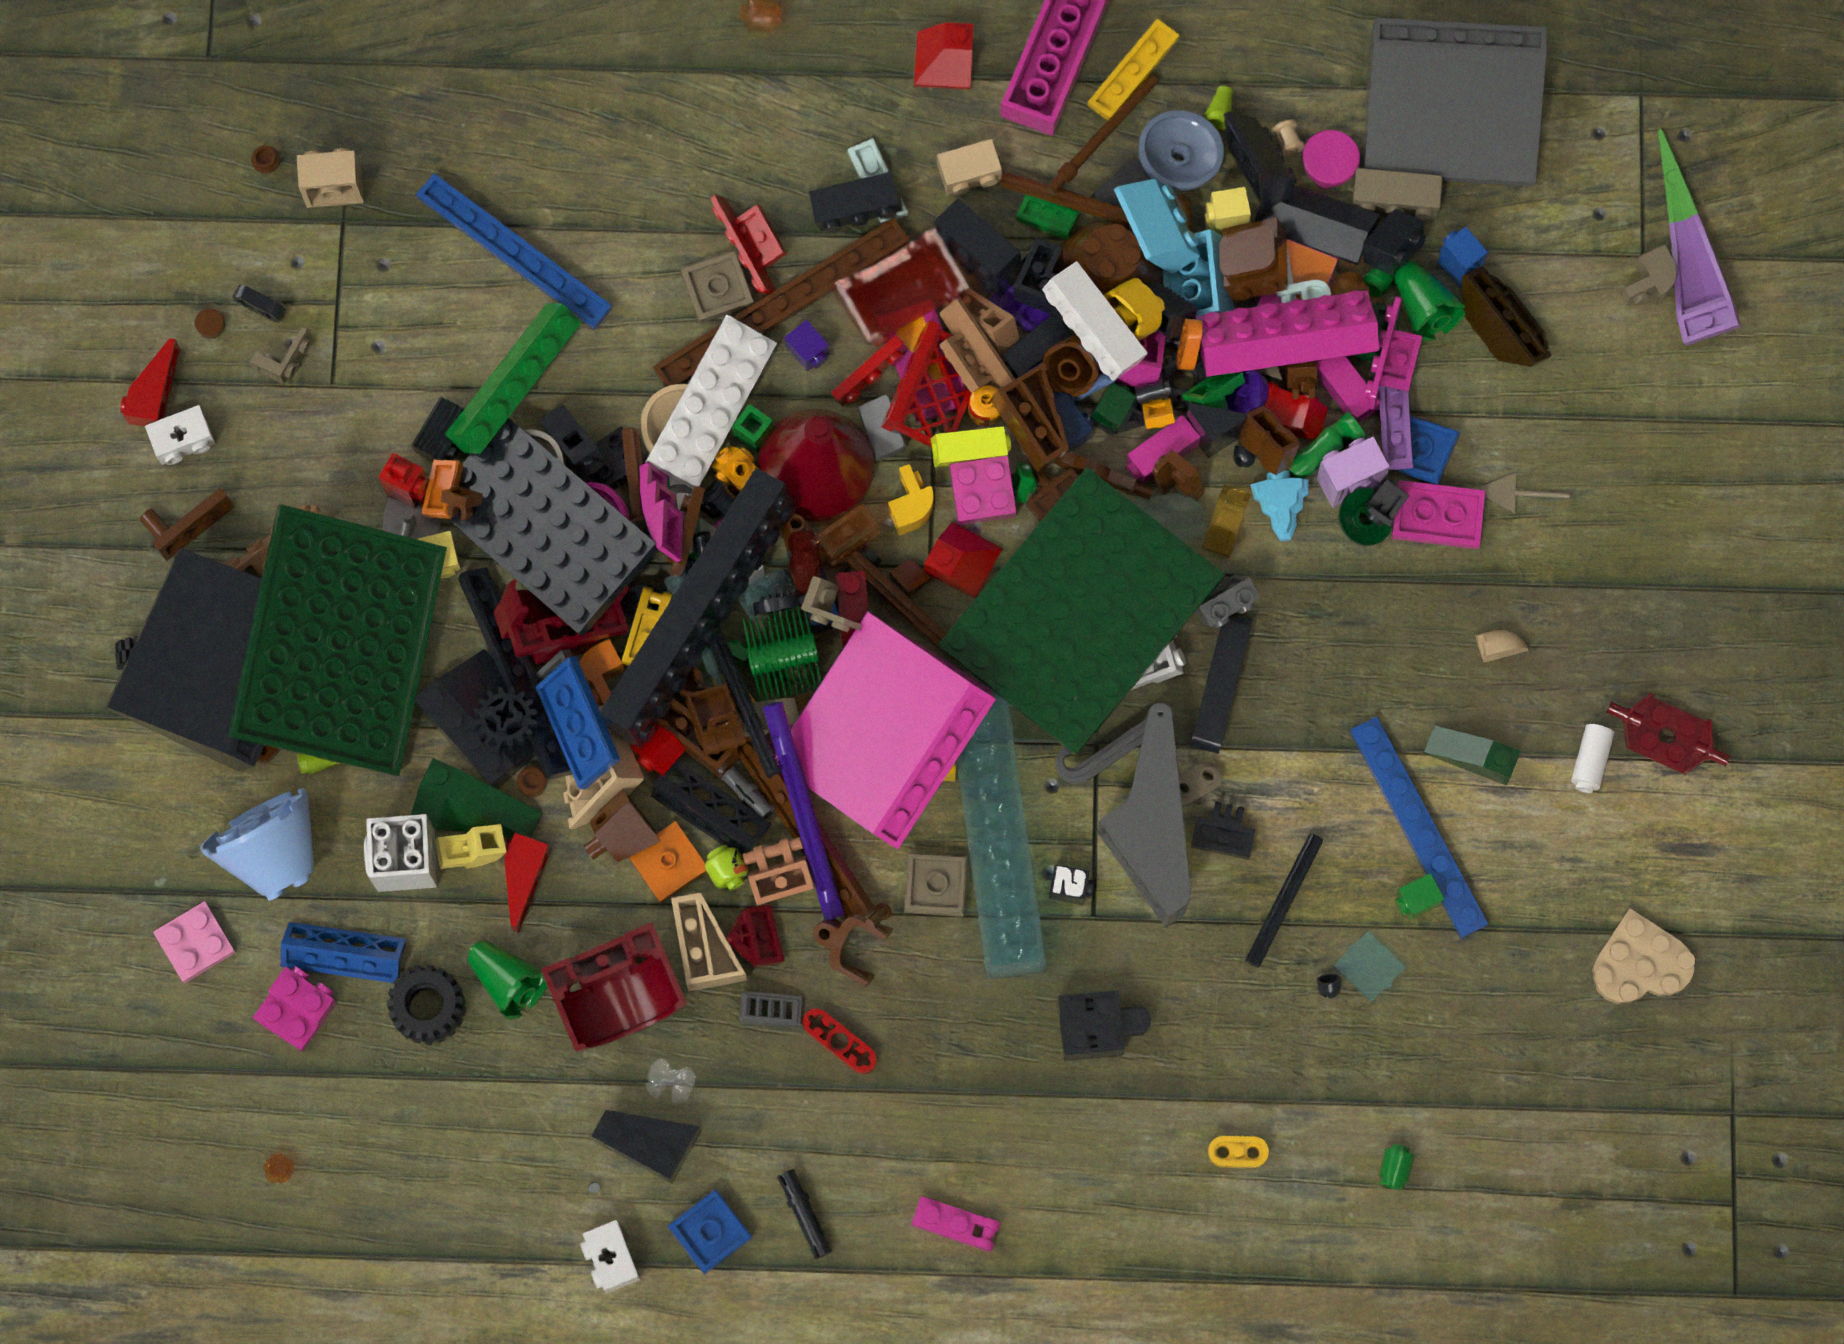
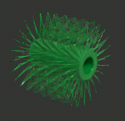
(782, 654)

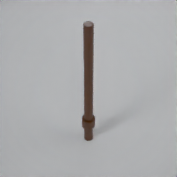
(1070, 169)

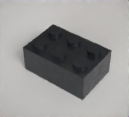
(979, 248)

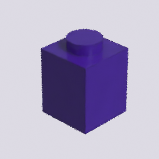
(807, 346)

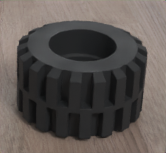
(415, 982)

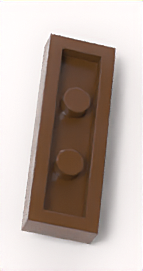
(691, 506)

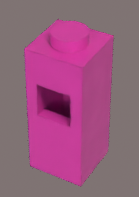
(1345, 387)
(1176, 436)

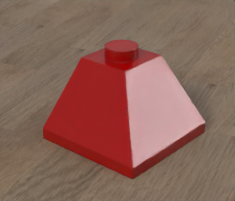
(944, 56)
(962, 560)

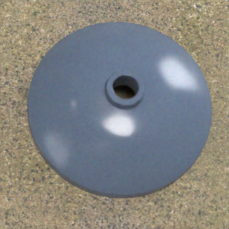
(1183, 136)

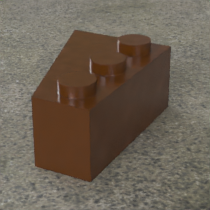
(1032, 417)

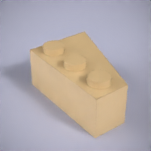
(703, 947)

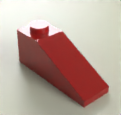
(150, 391)
(523, 868)

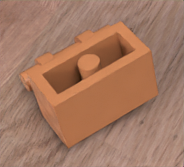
(779, 878)

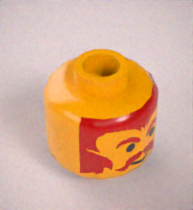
(978, 407)

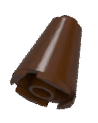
(1070, 367)

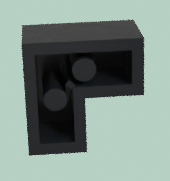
(1039, 267)

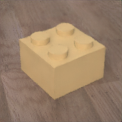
(330, 178)

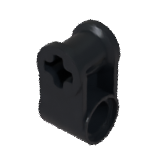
(717, 500)

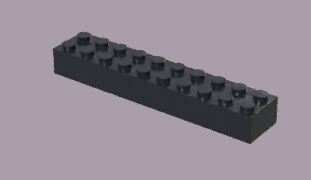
(698, 609)

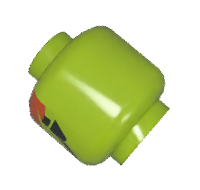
(726, 867)

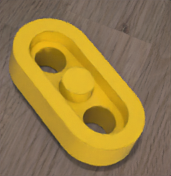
(1237, 1151)

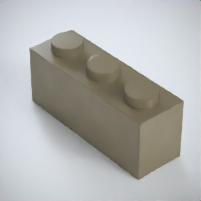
(1408, 192)

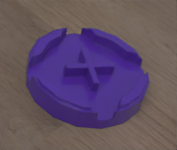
(1250, 394)

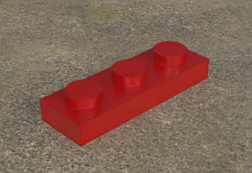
(869, 371)

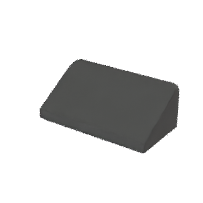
(882, 441)

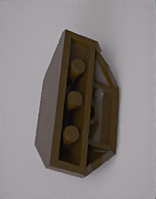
(1502, 320)

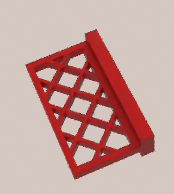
(910, 384)

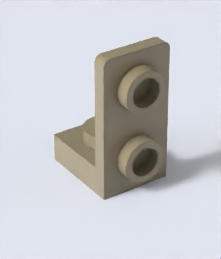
(269, 365)
(820, 601)

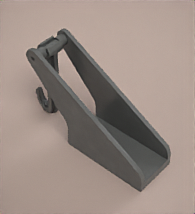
(1149, 826)

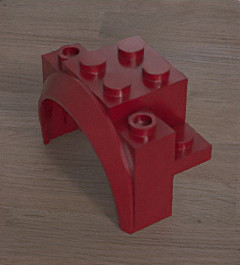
(543, 633)

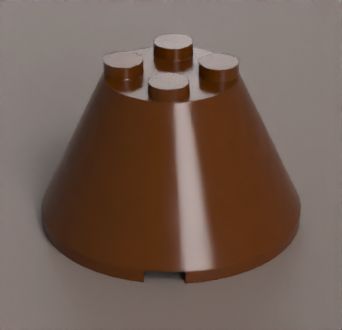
(1109, 255)

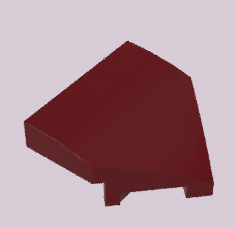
(756, 936)

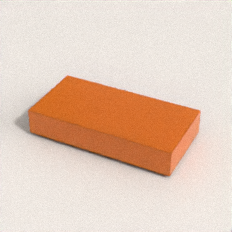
(443, 476)

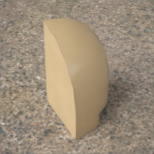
(1499, 644)

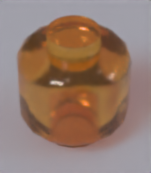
(761, 15)

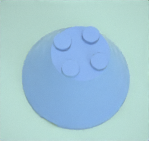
(267, 845)

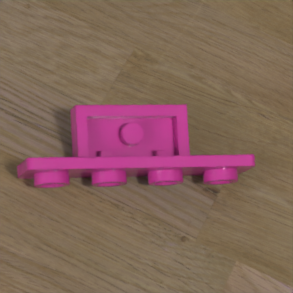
(1397, 359)

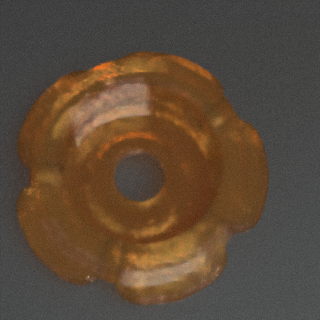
(270, 1168)

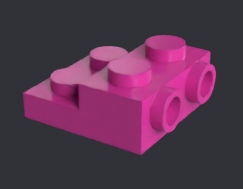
(295, 1008)

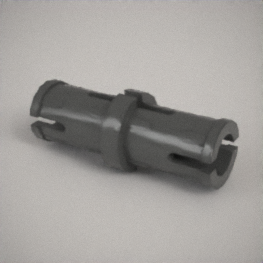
(747, 792)

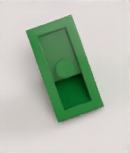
(1213, 390)

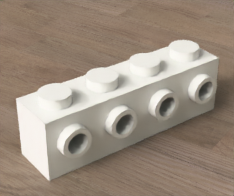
(1094, 321)

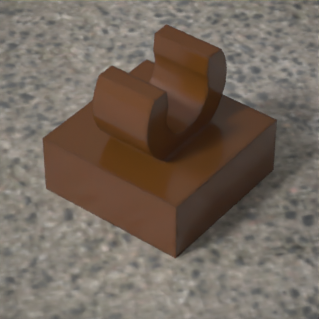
(461, 498)

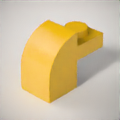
(914, 508)

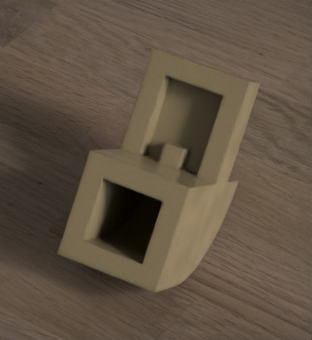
(1657, 275)

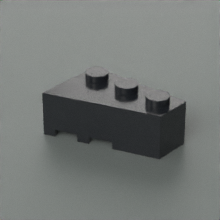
(647, 1141)

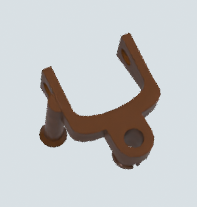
(834, 936)

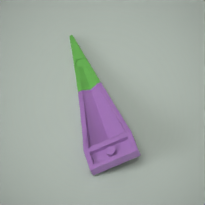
(1701, 289)

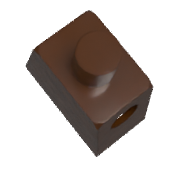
(620, 829)

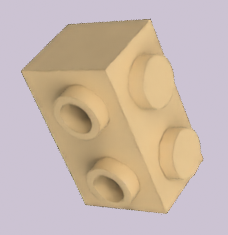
(969, 167)

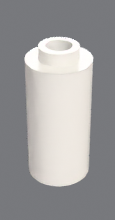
(1592, 758)

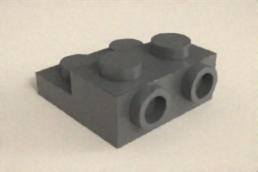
(1227, 598)

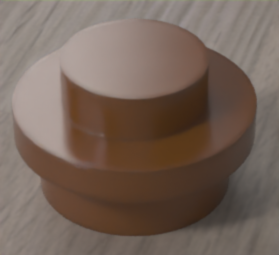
(265, 159)

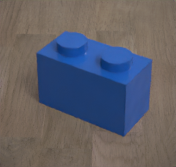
(1461, 255)

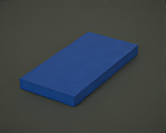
(577, 723)

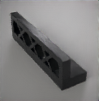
(702, 816)

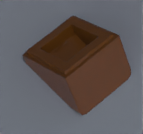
(909, 577)

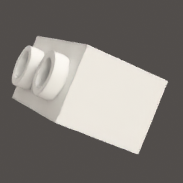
(165, 435)
(622, 1271)

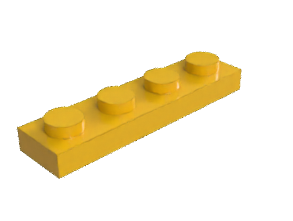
(1133, 69)

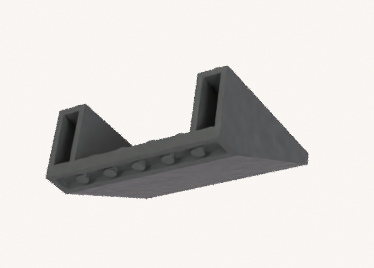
(1455, 100)

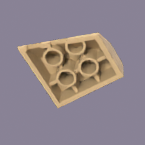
(589, 801)

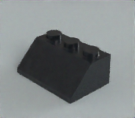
(1258, 159)

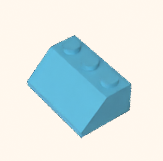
(1158, 224)
(1201, 279)

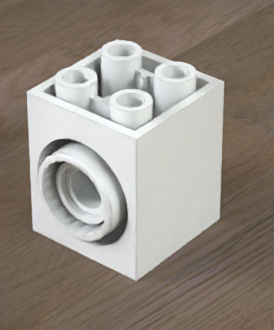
(400, 853)

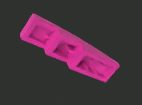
(660, 513)

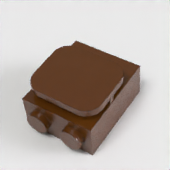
(1254, 259)

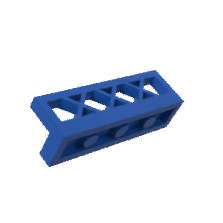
(340, 956)

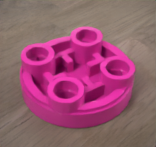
(1330, 158)

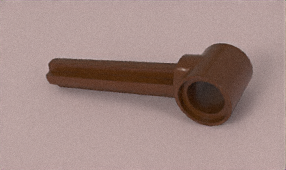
(633, 461)

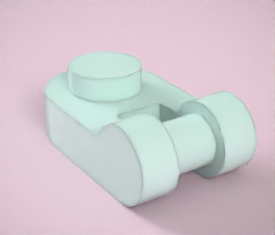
(1307, 290)

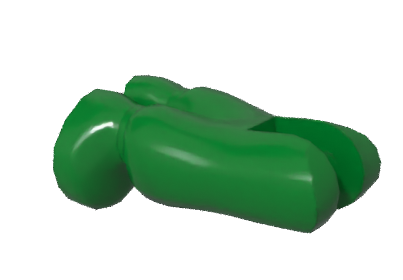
(1330, 439)

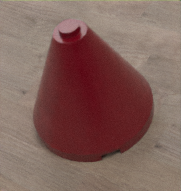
(820, 460)

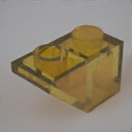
(1226, 520)

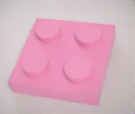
(194, 942)

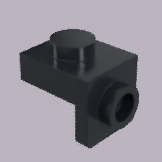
(1385, 502)

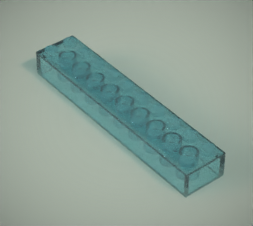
(999, 849)

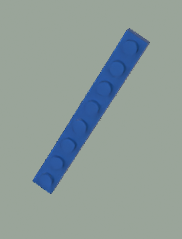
(514, 251)
(1418, 826)

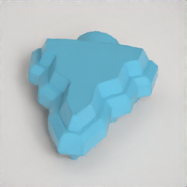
(1281, 501)

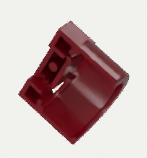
(615, 991)

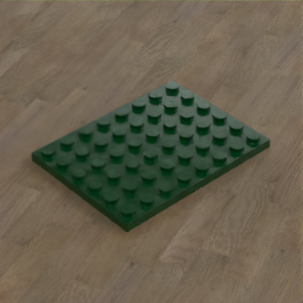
(1081, 611)
(337, 641)

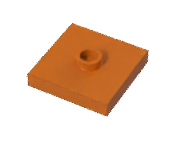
(669, 863)

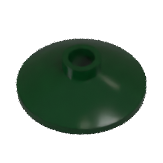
(1359, 533)

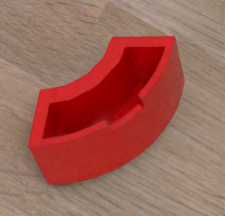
(1301, 415)

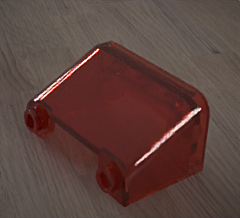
(900, 288)

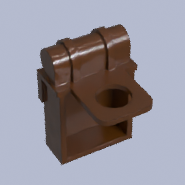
(715, 719)

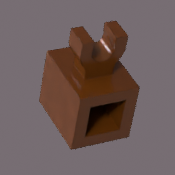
(1301, 378)

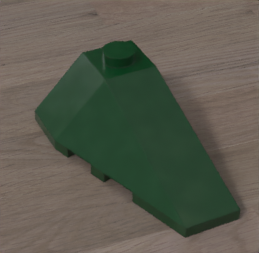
(462, 802)

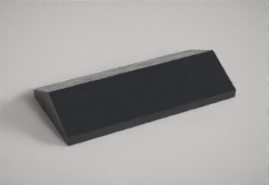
(1323, 223)

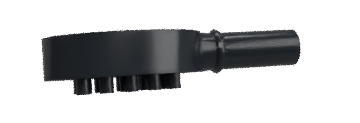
(778, 603)

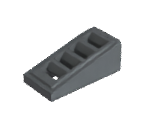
(758, 1019)

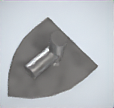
(408, 521)

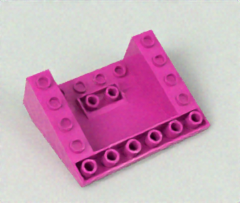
(886, 728)

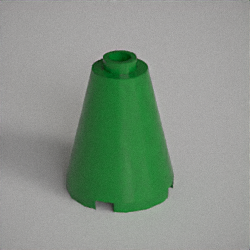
(1427, 302)
(506, 978)

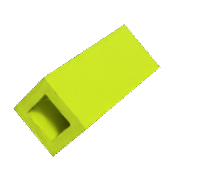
(969, 445)

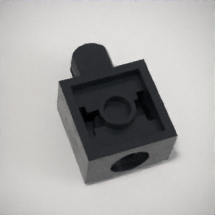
(1098, 1021)

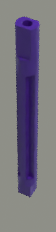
(803, 810)

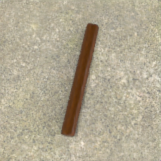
(1064, 198)
(897, 599)

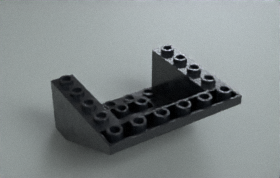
(192, 659)

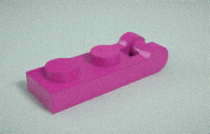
(954, 1223)

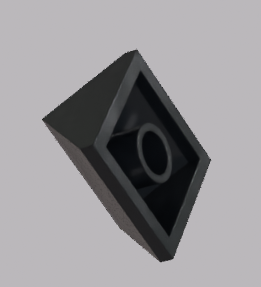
(1215, 427)

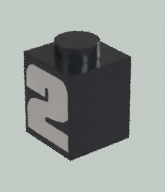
(1070, 885)

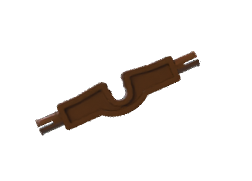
(1113, 478)

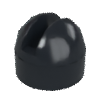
(1243, 457)
(1329, 985)

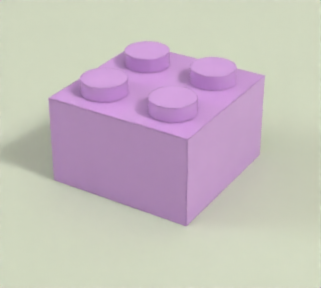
(1352, 469)

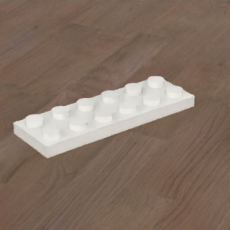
(711, 402)

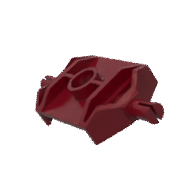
(1692, 735)

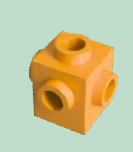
(733, 467)

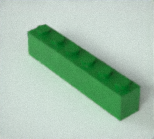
(513, 378)

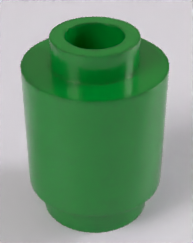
(1396, 1167)

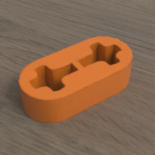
(1189, 344)

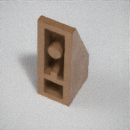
(995, 322)

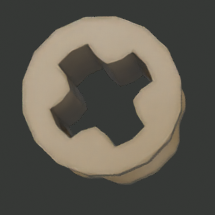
(1288, 138)

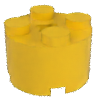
(1137, 307)

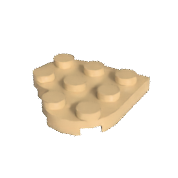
(1640, 961)

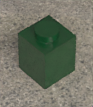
(1113, 406)

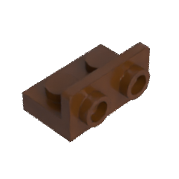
(1176, 472)

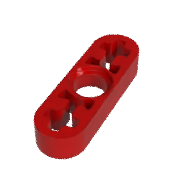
(817, 1033)

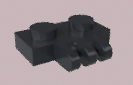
(1223, 833)

